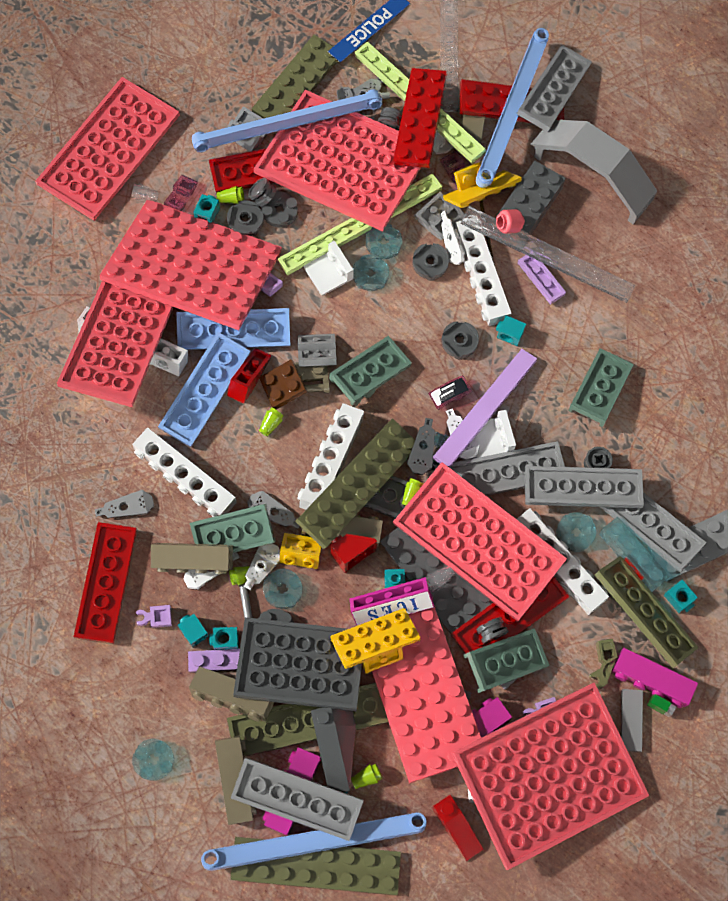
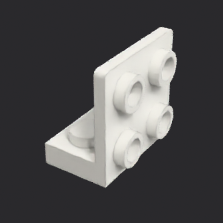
(329, 270)
(496, 436)

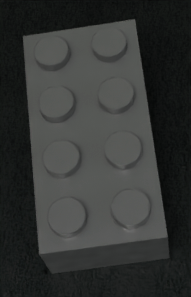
(535, 195)

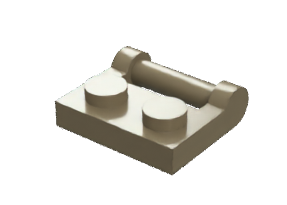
(314, 373)

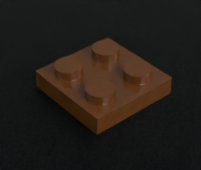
(283, 384)

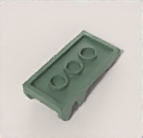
(370, 370)
(601, 386)
(240, 528)
(507, 660)

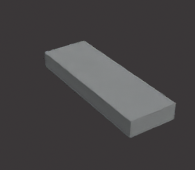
(632, 719)

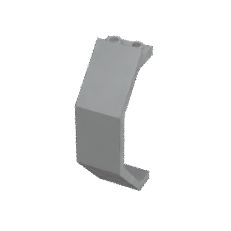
(605, 157)

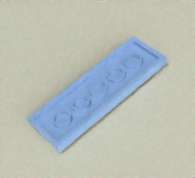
(259, 329)
(203, 389)

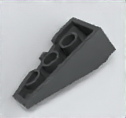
(335, 740)

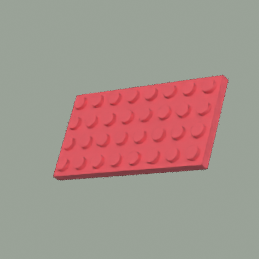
(107, 148)
(115, 345)
(479, 541)
(426, 702)

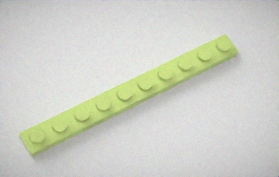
(399, 83)
(353, 228)

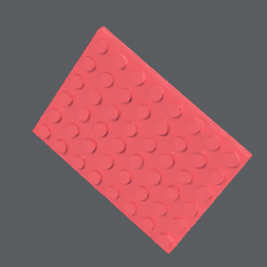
(340, 164)
(191, 264)
(550, 775)

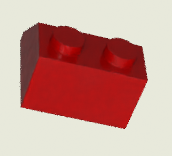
(352, 550)

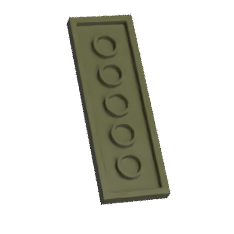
(301, 74)
(646, 611)

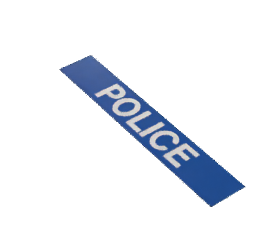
(367, 29)

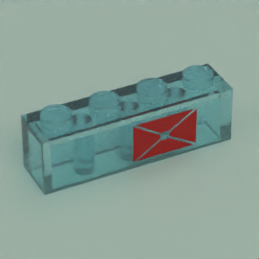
(634, 553)

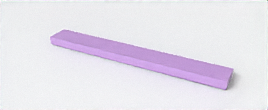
(485, 408)

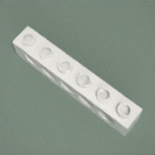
(490, 278)
(166, 357)
(346, 416)
(149, 440)
(588, 602)

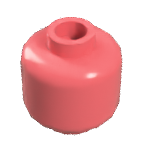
(510, 221)

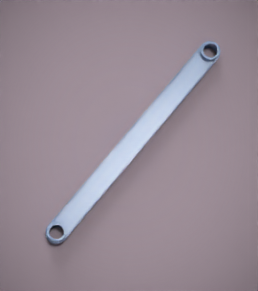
(513, 103)
(203, 141)
(311, 842)

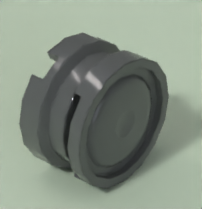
(390, 117)
(262, 192)
(598, 458)
(492, 630)

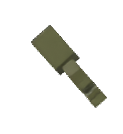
(604, 672)

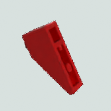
(248, 375)
(457, 827)

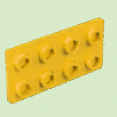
(469, 191)
(376, 641)

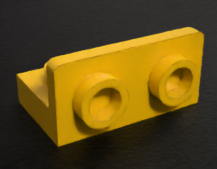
(300, 551)

